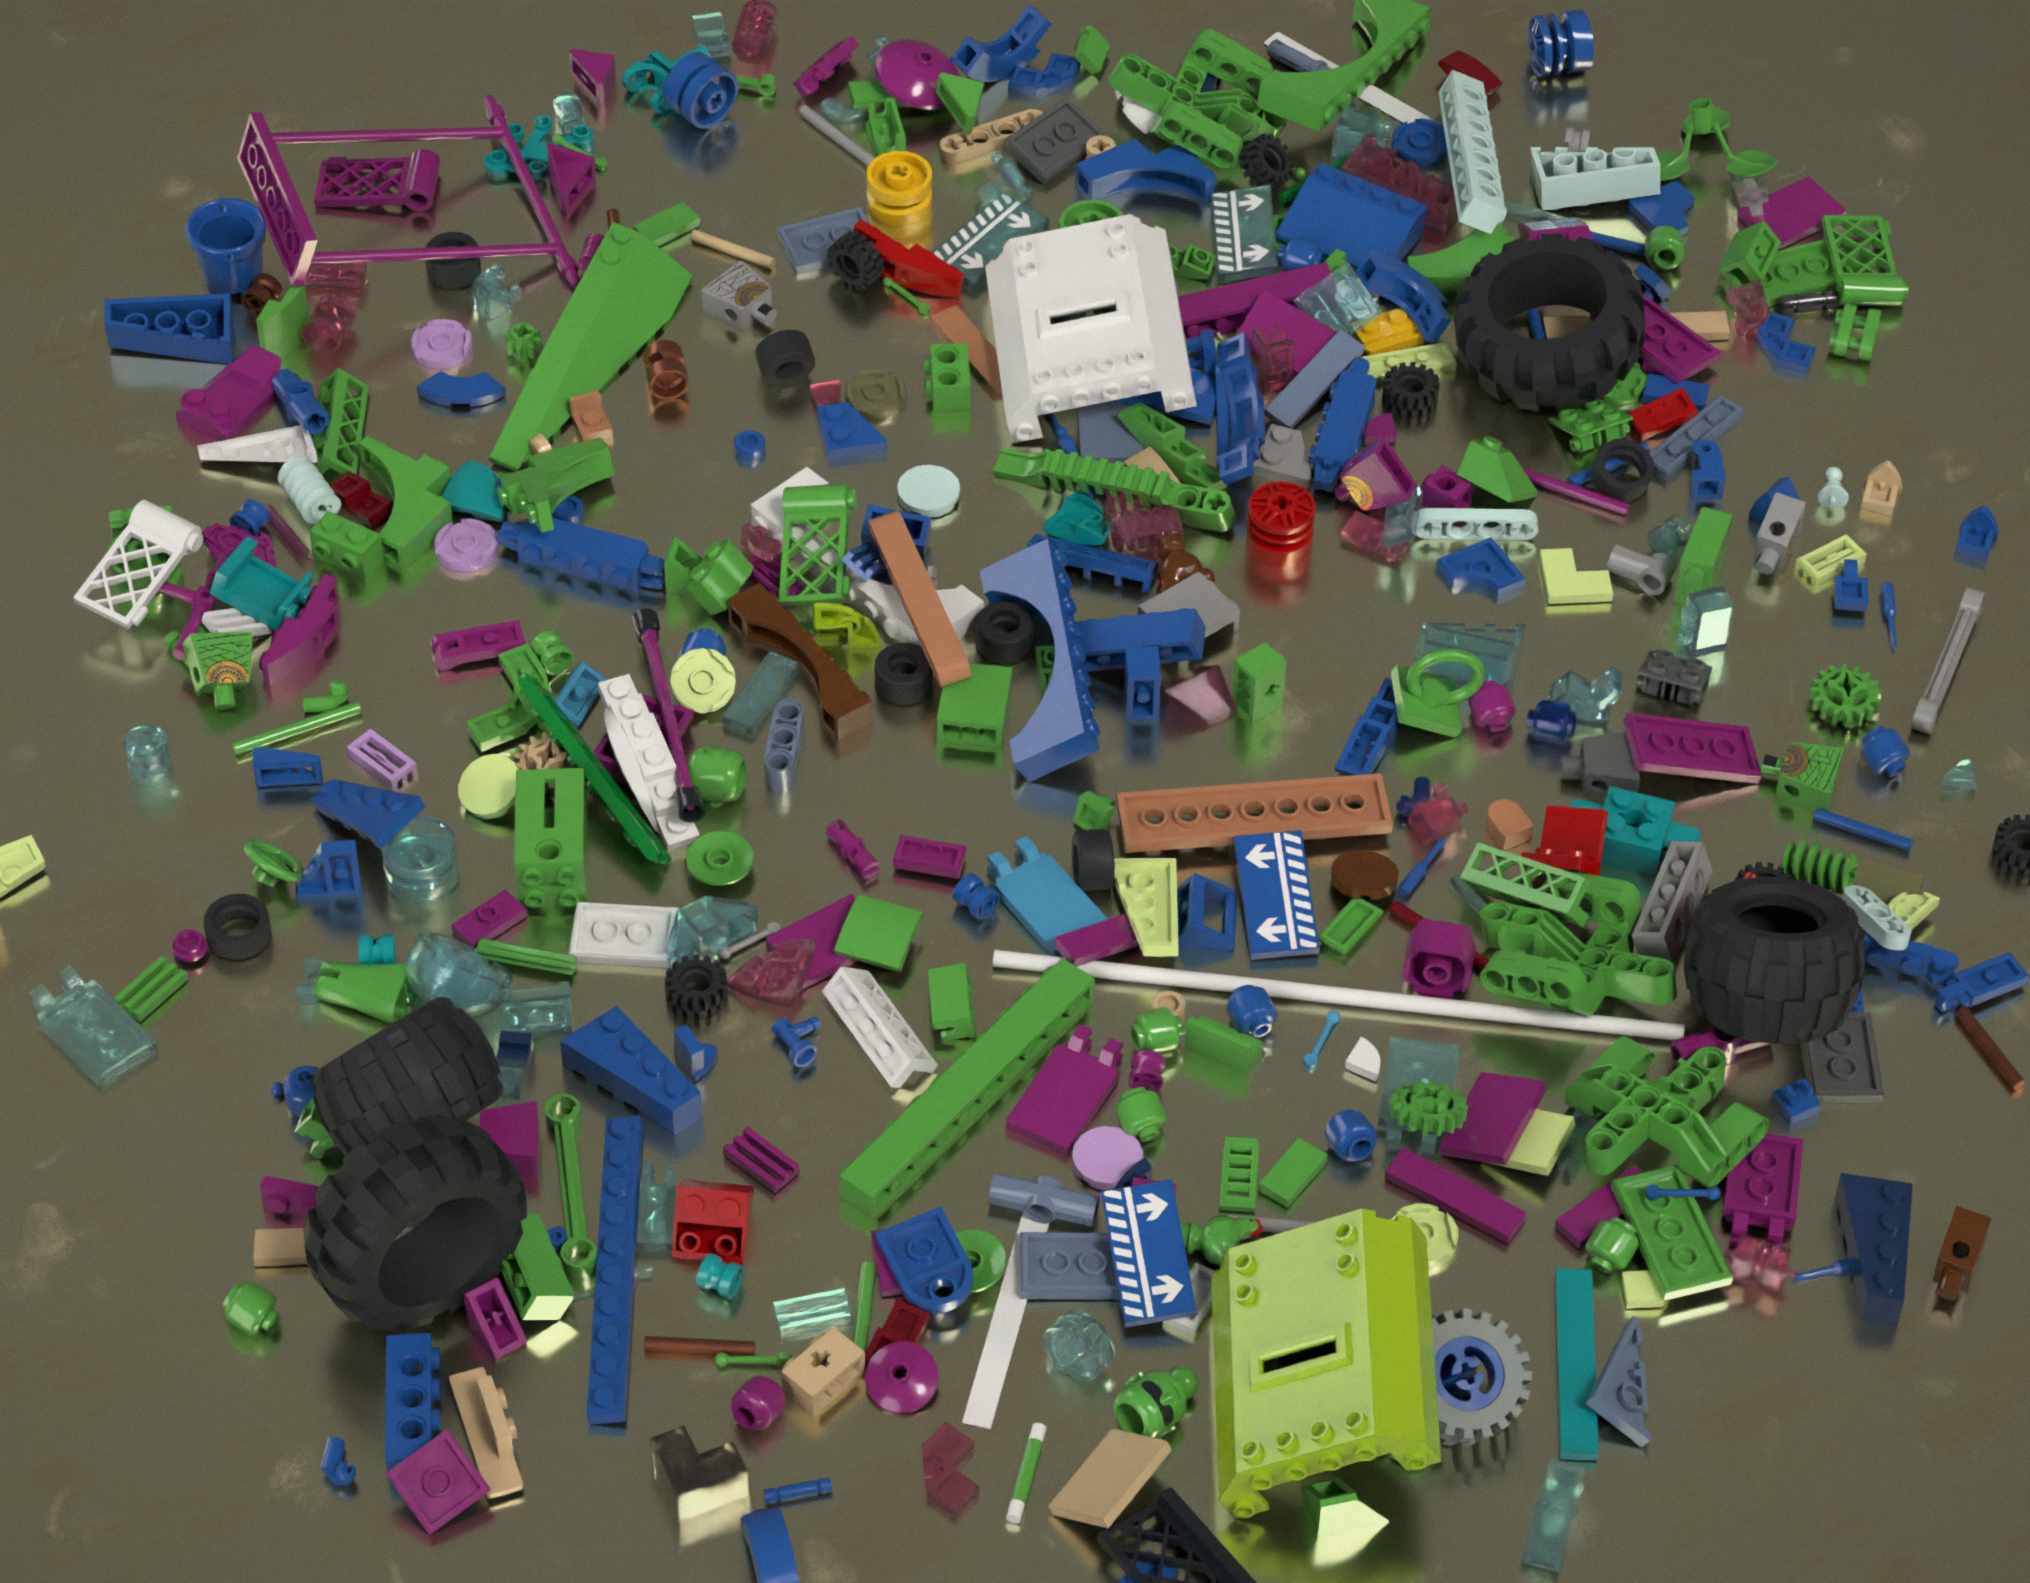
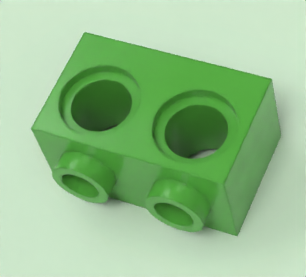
(949, 376)

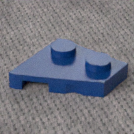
(848, 432)
(331, 872)

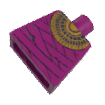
(1375, 478)

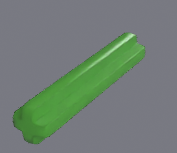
(527, 956)

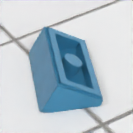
(579, 692)

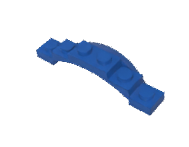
(1238, 410)

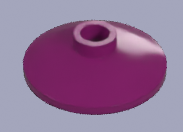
(906, 1393)

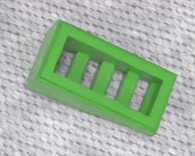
(1242, 1153)

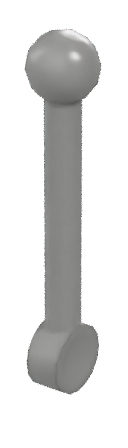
(725, 952)

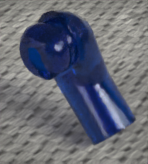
(1421, 793)

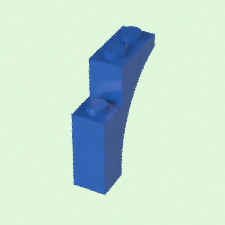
(1135, 168)

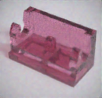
(1273, 360)

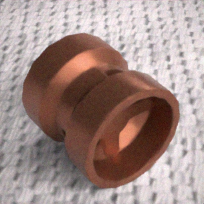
(262, 289)

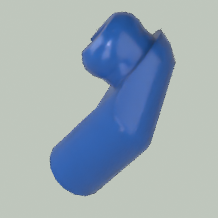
(332, 1463)

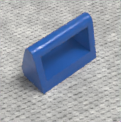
(1190, 914)

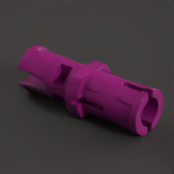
(853, 848)

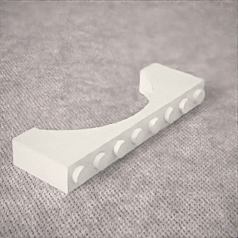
(872, 598)

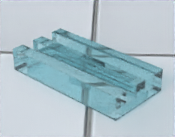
(1570, 1167)
(814, 1317)

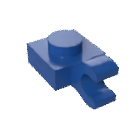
(1849, 590)

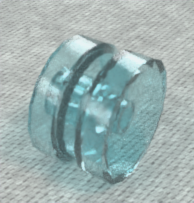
(421, 861)

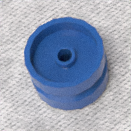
(700, 90)

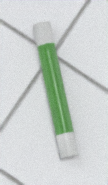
(1026, 1473)

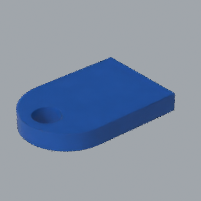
(926, 1257)

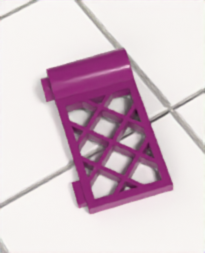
(414, 182)

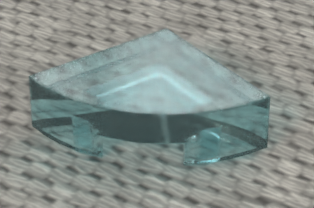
(1959, 778)

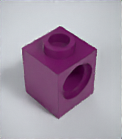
(1446, 490)

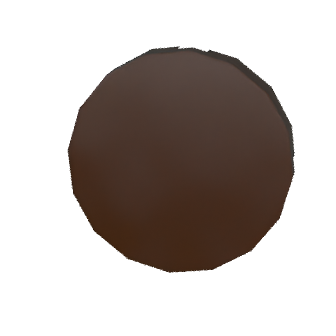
(1364, 874)

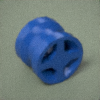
(251, 517)

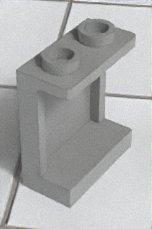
(1204, 596)

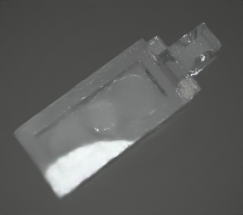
(1750, 193)

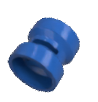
(977, 897)

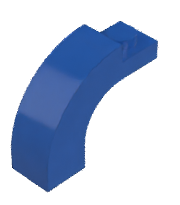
(999, 58)
(1408, 289)
(770, 1546)

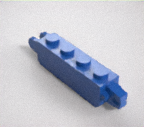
(1344, 424)
(586, 553)

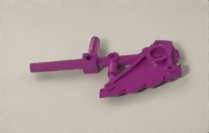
(220, 543)

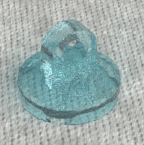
(1009, 178)

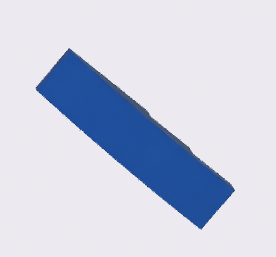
(1371, 734)

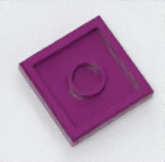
(438, 1481)

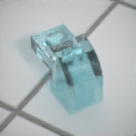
(1588, 698)

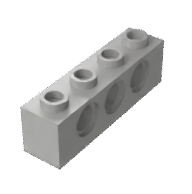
(1673, 901)

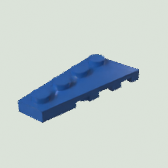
(369, 810)

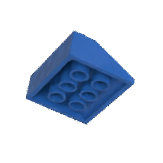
(1353, 216)

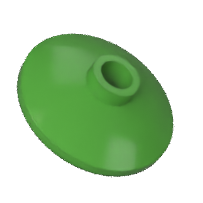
(719, 858)
(986, 1254)

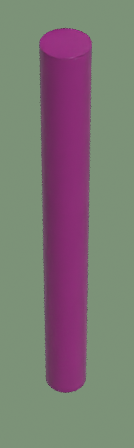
(1578, 492)

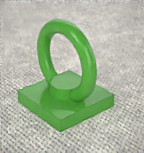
(1433, 700)

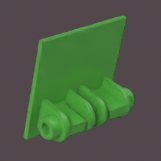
(1592, 424)

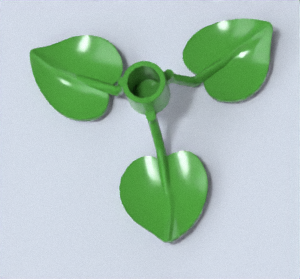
(1706, 119)

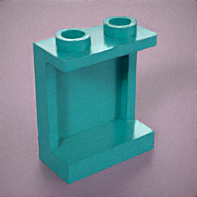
(259, 587)

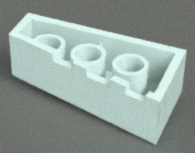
(1593, 176)

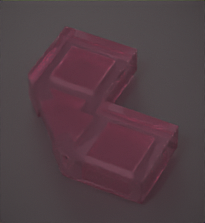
(942, 1481)

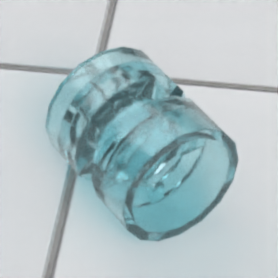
(147, 756)

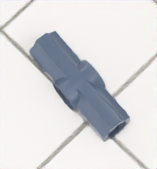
(1044, 1199)

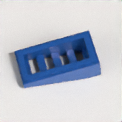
(280, 767)

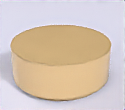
(539, 444)
(1170, 1000)

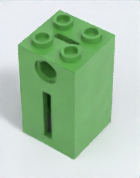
(551, 840)

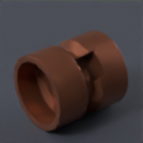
(666, 369)

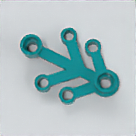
(499, 163)

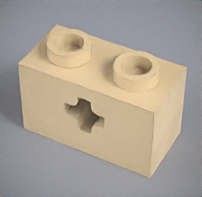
(822, 1371)

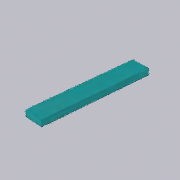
(1575, 1363)

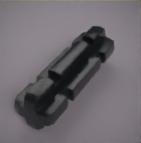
(1808, 301)

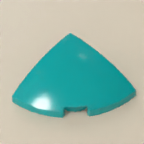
(475, 492)
(1078, 521)

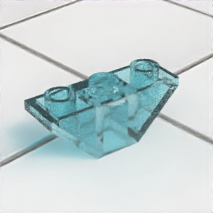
(709, 926)

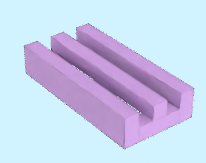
(377, 763)

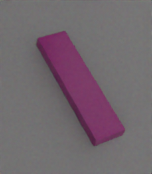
(1455, 1195)

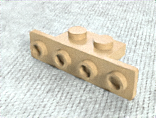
(487, 1429)

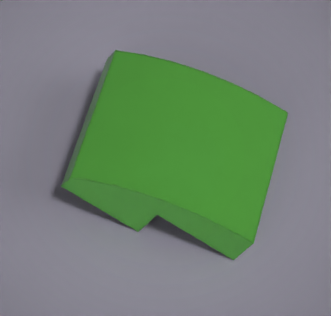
(282, 322)
(878, 933)

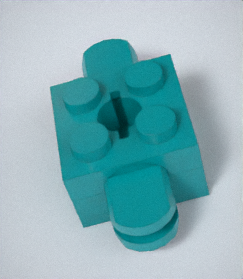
(1639, 847)

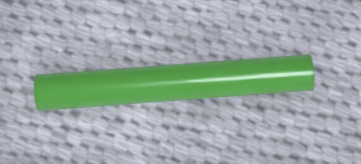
(864, 1304)

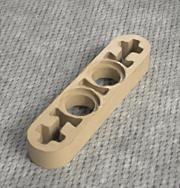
(961, 148)

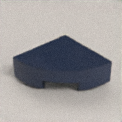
(1141, 1169)

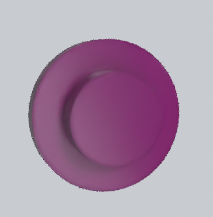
(189, 945)

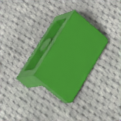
(1751, 251)
(1222, 1043)

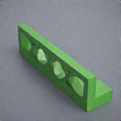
(334, 397)
(1517, 894)

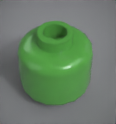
(1664, 248)
(1157, 1030)
(1141, 1114)
(1612, 1245)
(250, 1308)

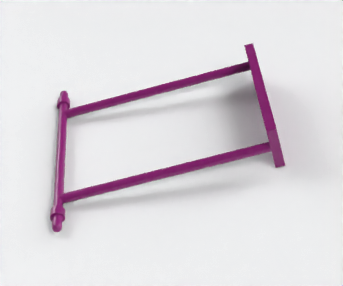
(294, 234)

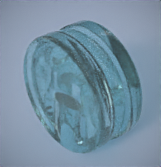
(1079, 1345)

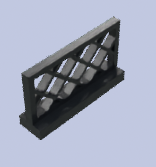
(1185, 1531)

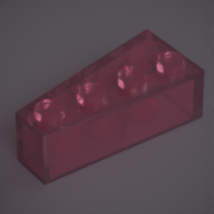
(1388, 171)

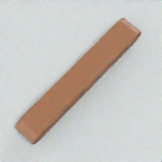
(919, 599)

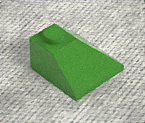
(1496, 470)

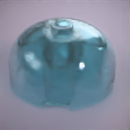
(456, 971)

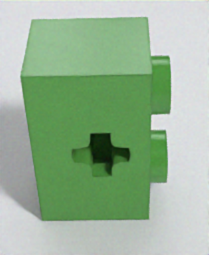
(1259, 682)

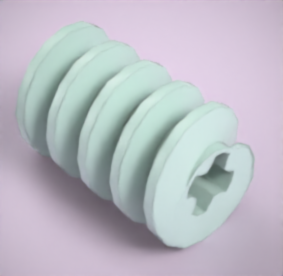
(307, 489)

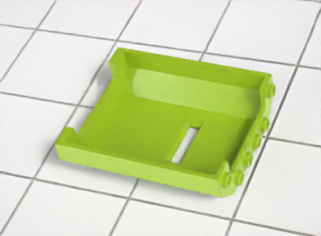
(1377, 1395)

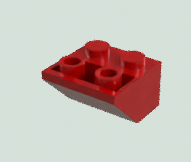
(712, 1220)

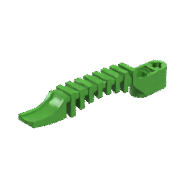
(1208, 510)

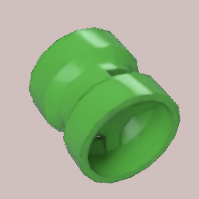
(552, 652)

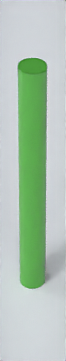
(297, 728)

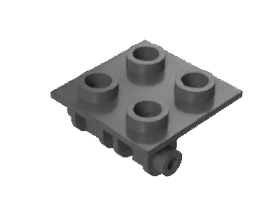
(1664, 666)

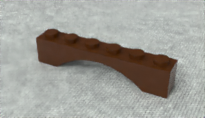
(764, 621)

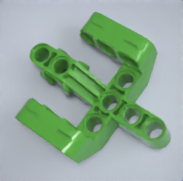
(1204, 122)
(1552, 966)
(1663, 1112)

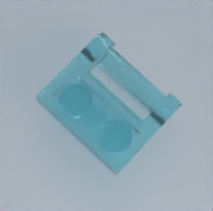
(538, 1017)

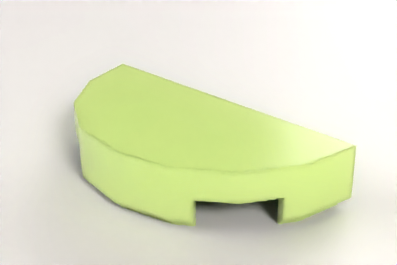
(1913, 907)

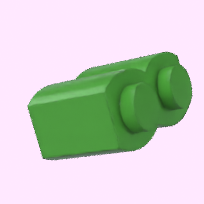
(718, 576)

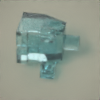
(491, 296)

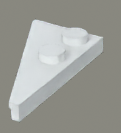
(262, 447)

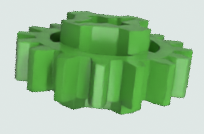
(1845, 695)
(1428, 1107)

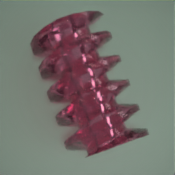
(754, 31)
(1143, 526)

